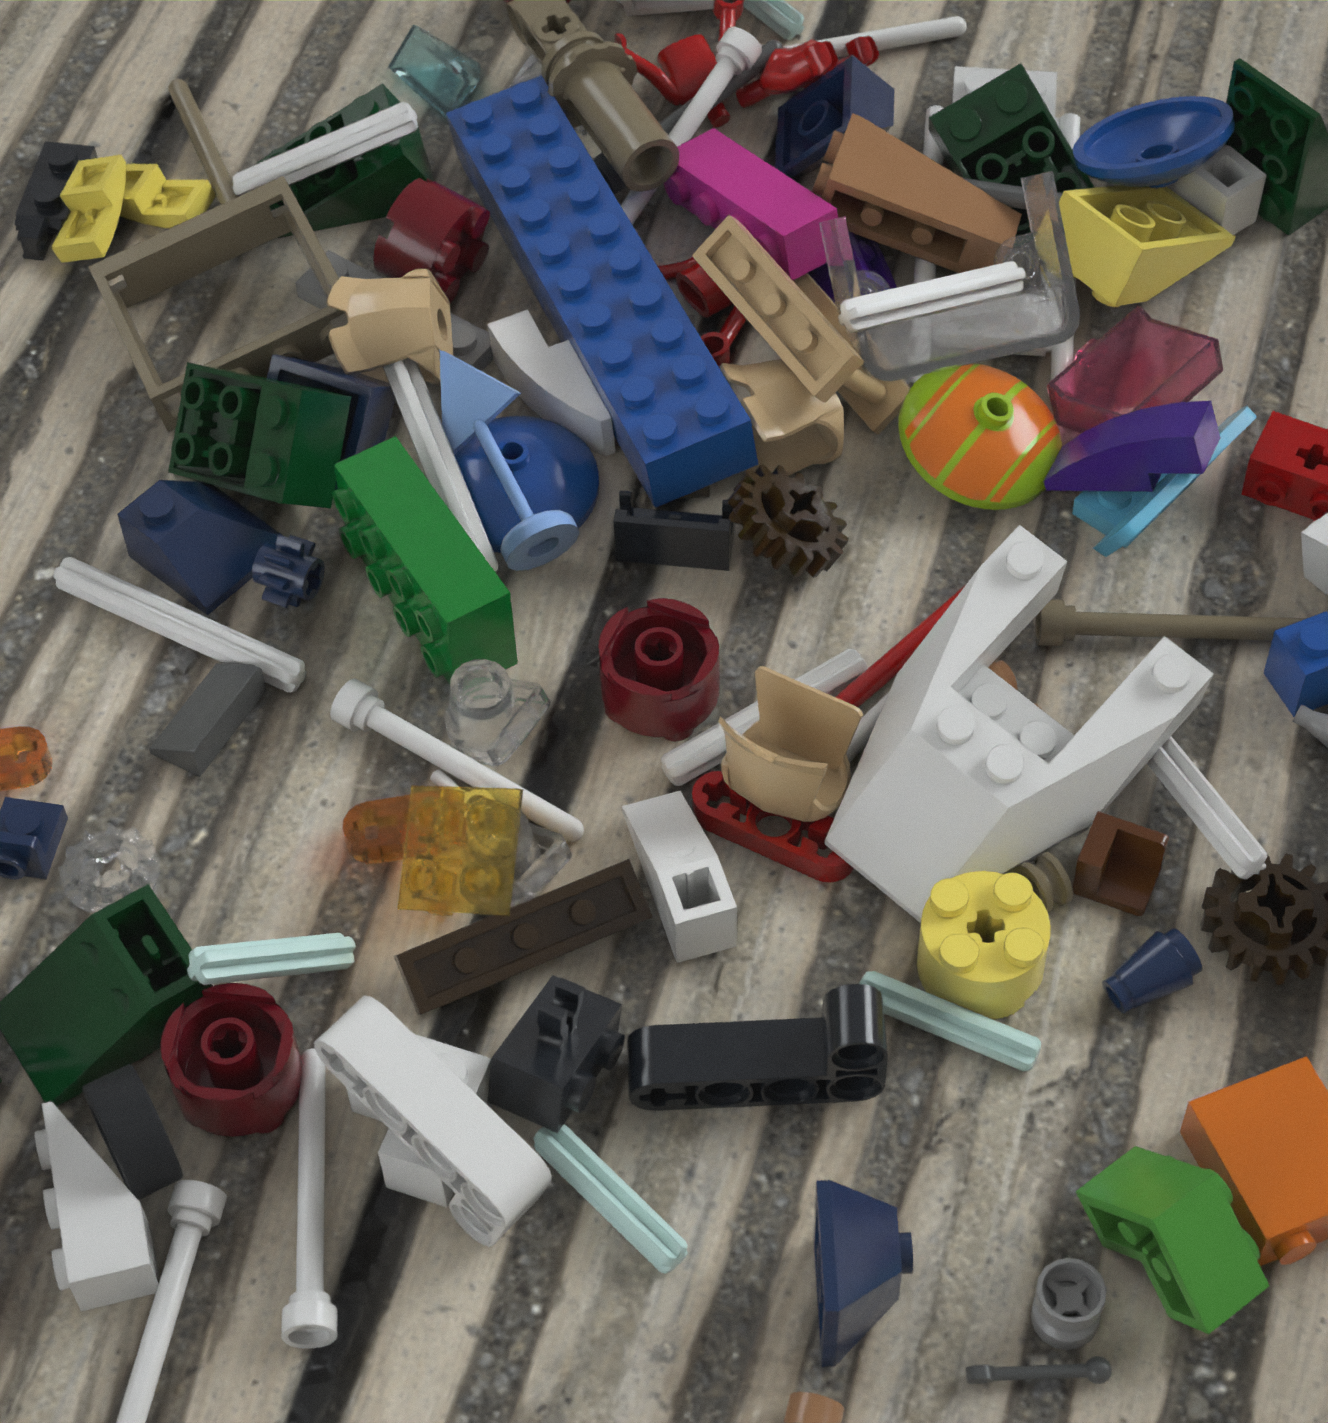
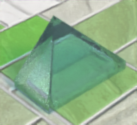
(435, 70)

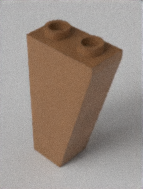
(911, 200)

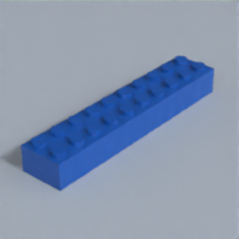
(603, 292)

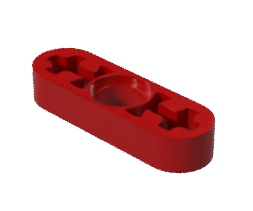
(781, 849)

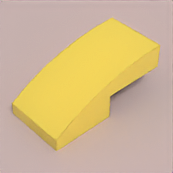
(160, 201)
(95, 204)

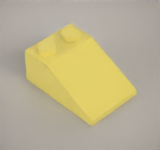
(1136, 240)

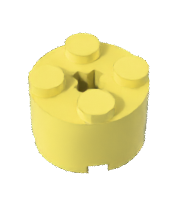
(983, 942)

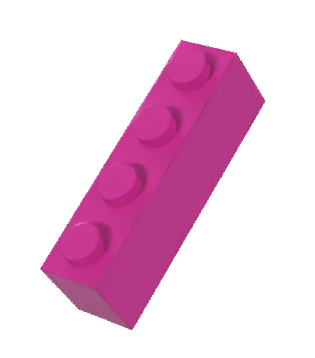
(726, 179)

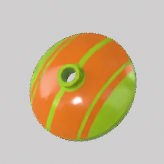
(979, 436)

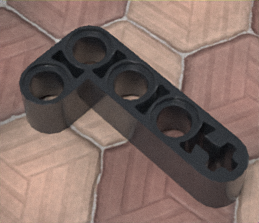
(764, 1060)

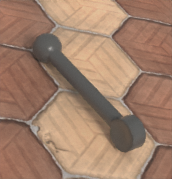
(1096, 1369)

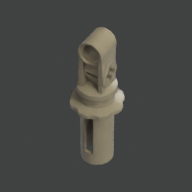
(596, 91)

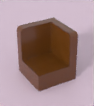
(1120, 864)

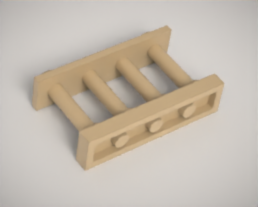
(797, 323)

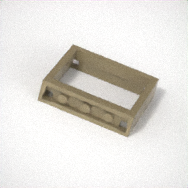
(202, 245)

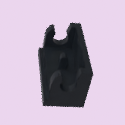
(673, 536)

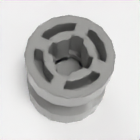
(1074, 1289)

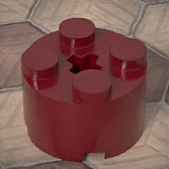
(434, 232)
(659, 669)
(232, 1060)

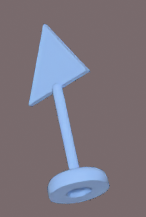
(468, 405)

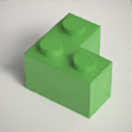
(1181, 1231)

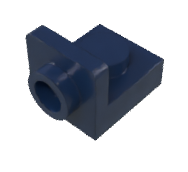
(29, 837)

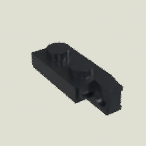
(41, 207)

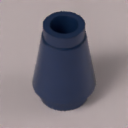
(1153, 971)

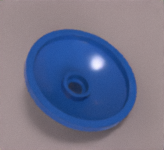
(1154, 141)
(548, 465)

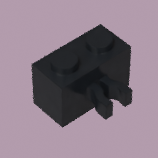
(556, 1054)

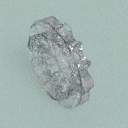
(81, 876)

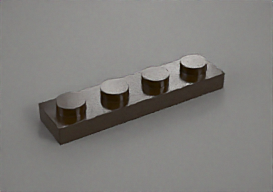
(527, 938)

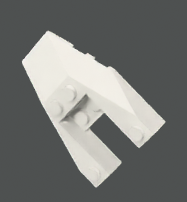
(973, 769)

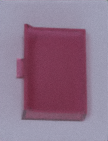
(1133, 369)

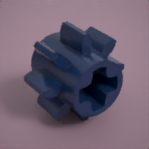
(288, 571)

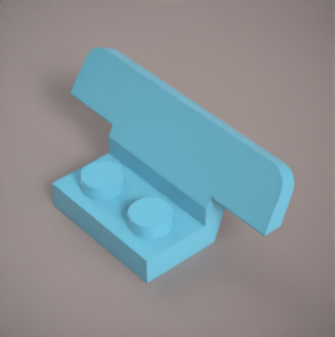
(1128, 513)

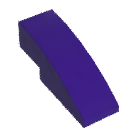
(1137, 449)

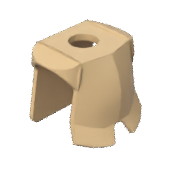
(391, 323)
(786, 419)
(795, 752)

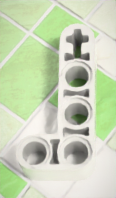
(437, 1118)

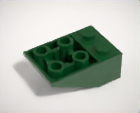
(1006, 135)
(1282, 141)
(363, 185)
(259, 436)
(100, 997)

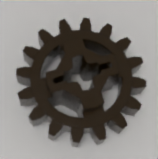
(787, 521)
(1268, 919)

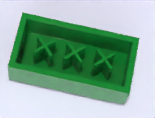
(423, 561)

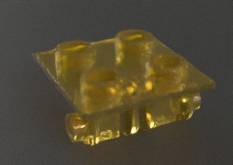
(460, 850)

